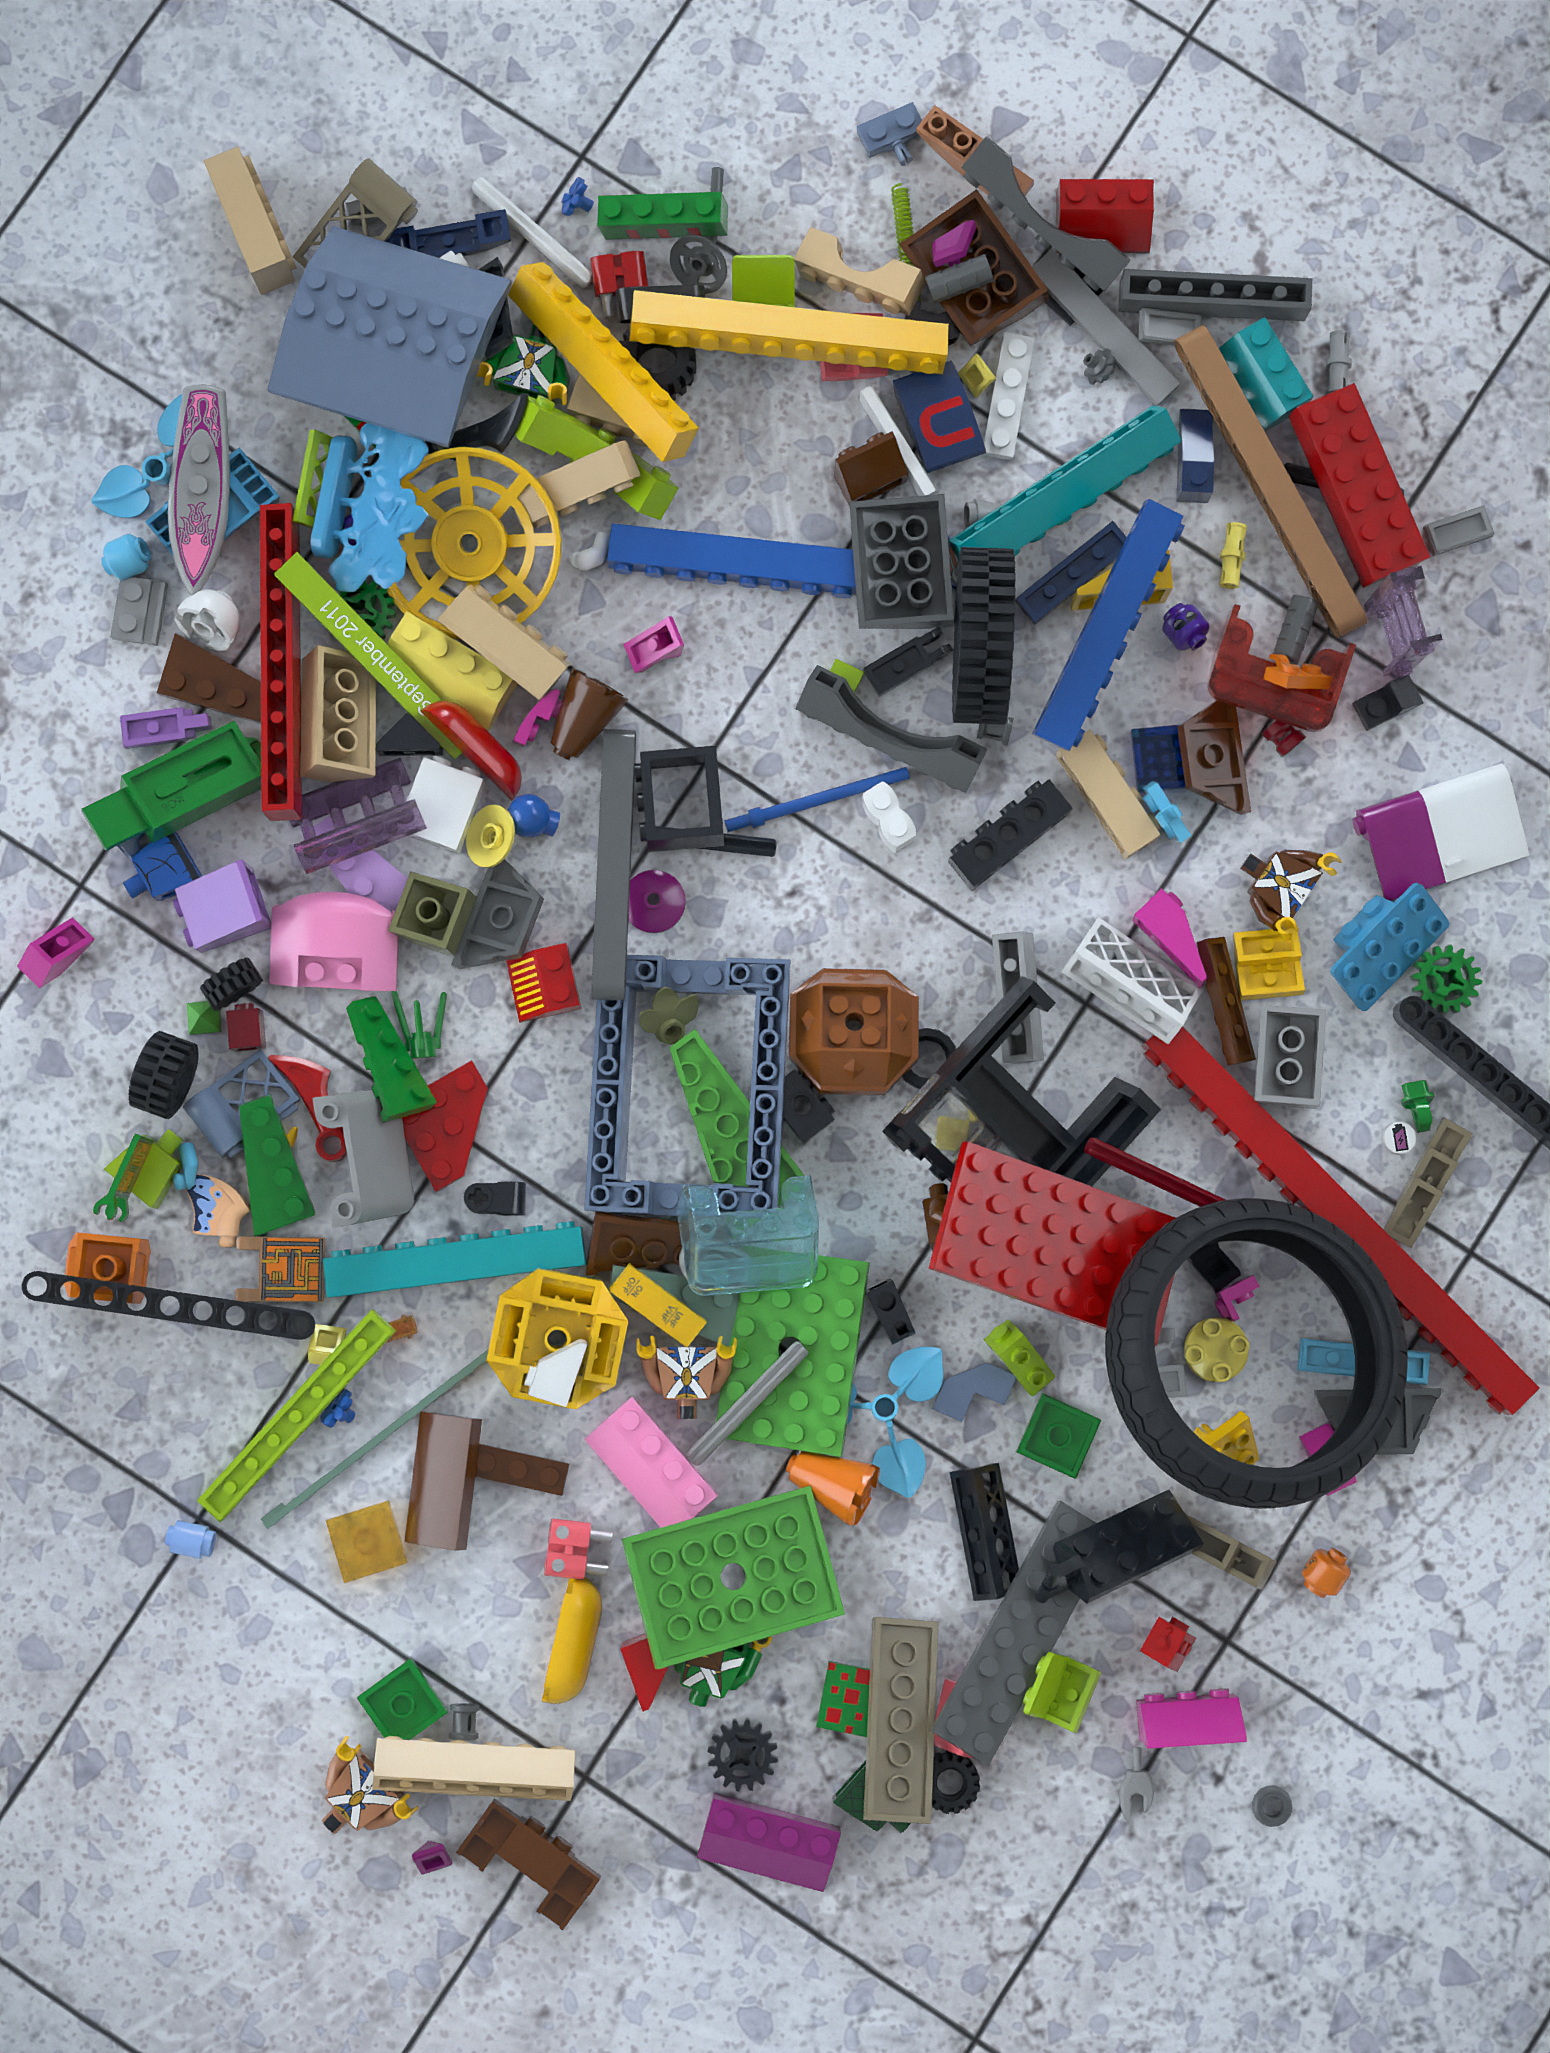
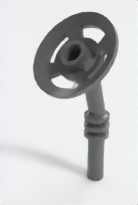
(701, 257)

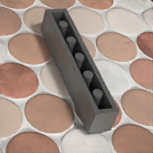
(1216, 294)

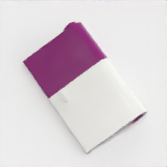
(1444, 831)

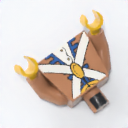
(686, 1372)
(352, 1797)

